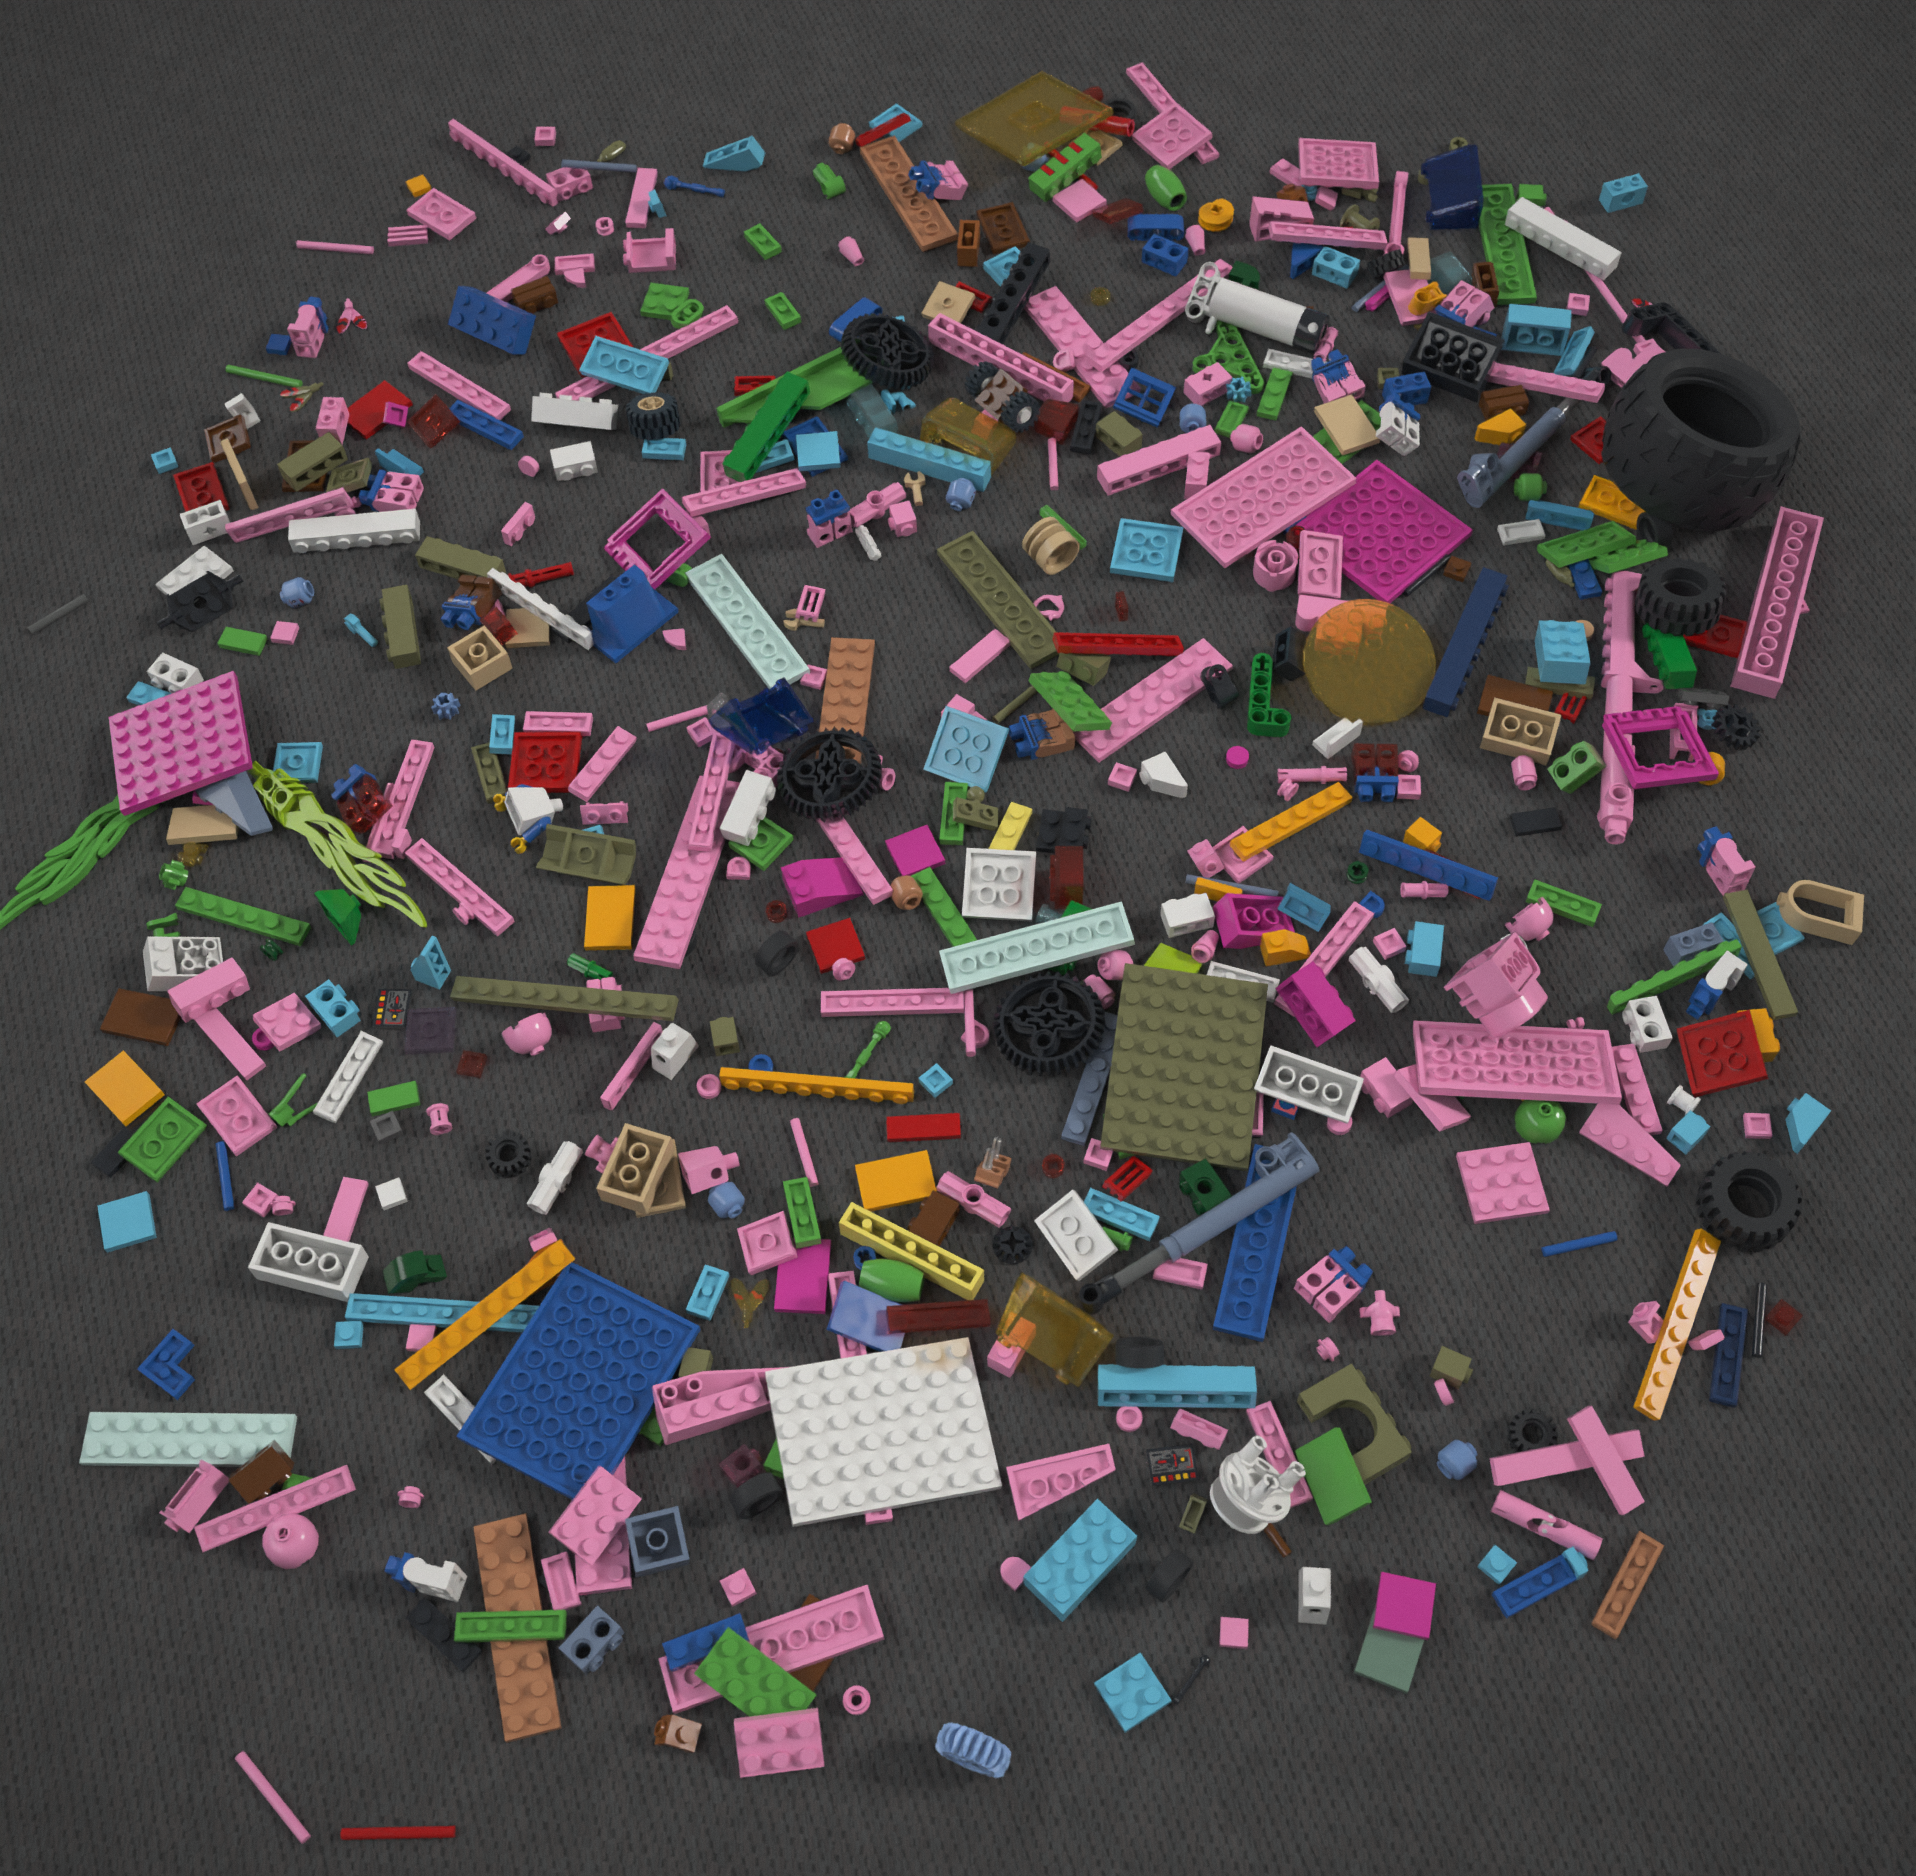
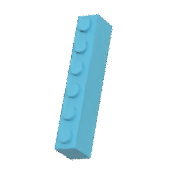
(928, 458)
(1177, 1386)

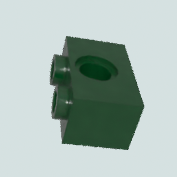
(1203, 1176)

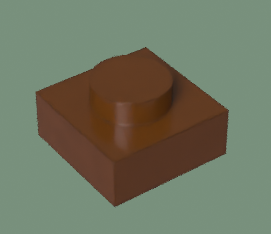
(1457, 569)

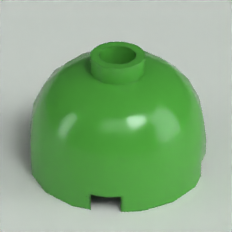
(1540, 1120)

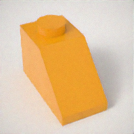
(1502, 428)
(1283, 947)

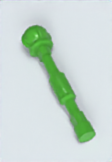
(880, 1032)

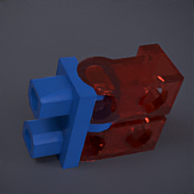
(1375, 778)
(360, 799)

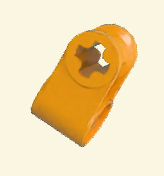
(1426, 299)

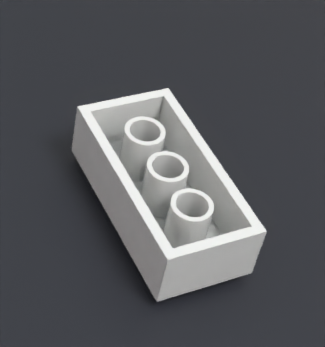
(308, 1262)

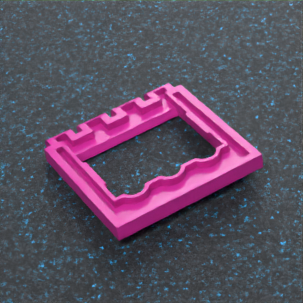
(677, 519)
(1661, 774)

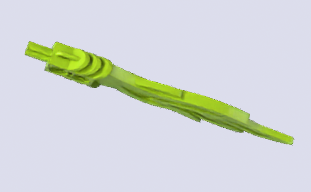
(283, 800)

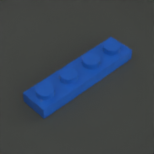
(486, 425)

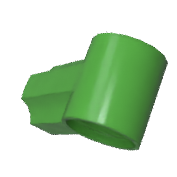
(830, 183)

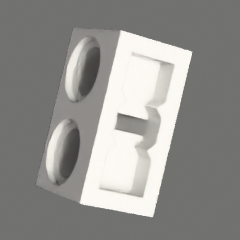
(173, 674)
(1653, 1024)

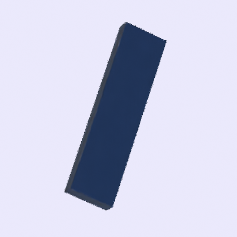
(1728, 1356)

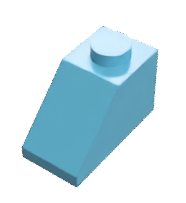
(1804, 1120)

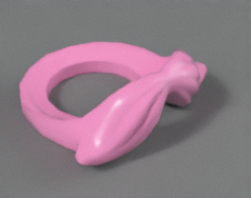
(1051, 614)

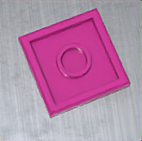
(915, 851)
(1404, 1605)

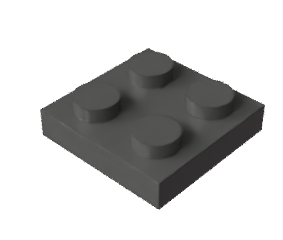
(1711, 697)

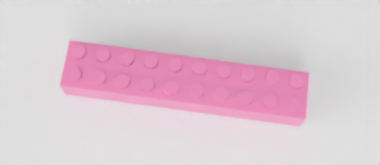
(1777, 603)

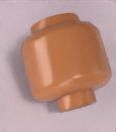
(841, 138)
(906, 892)

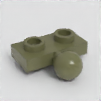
(973, 812)

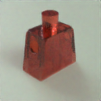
(1056, 419)

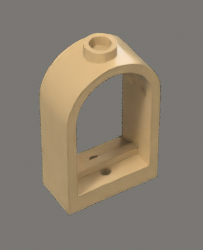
(1818, 926)

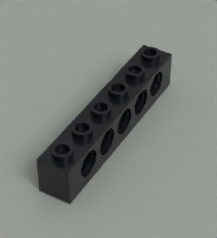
(1014, 293)

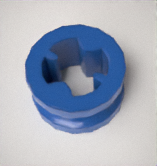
(861, 1251)

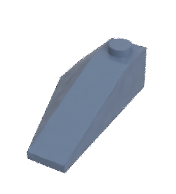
(239, 801)

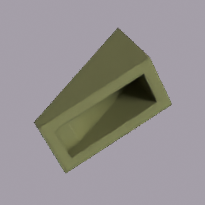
(1193, 1512)

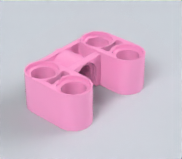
(762, 763)

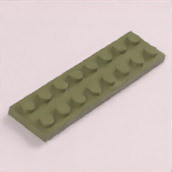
(1000, 598)

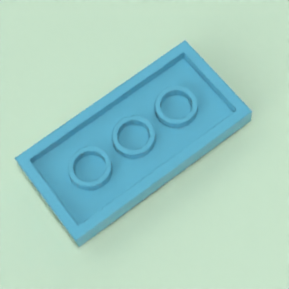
(624, 366)

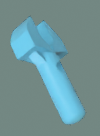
(354, 626)

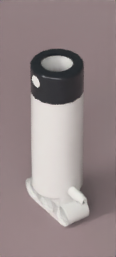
(1255, 311)

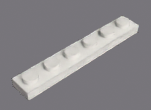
(541, 609)

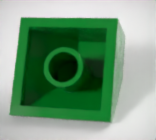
(341, 911)

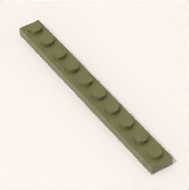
(565, 998)

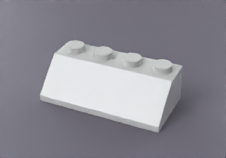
(1309, 1084)

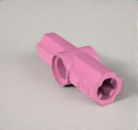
(876, 504)
(985, 1207)

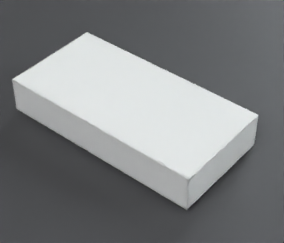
(1521, 532)

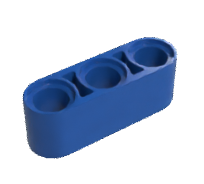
(1164, 225)
(861, 308)

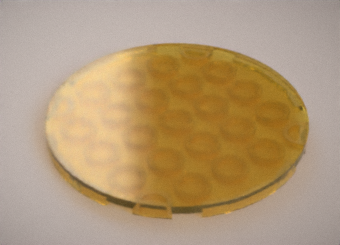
(1369, 661)

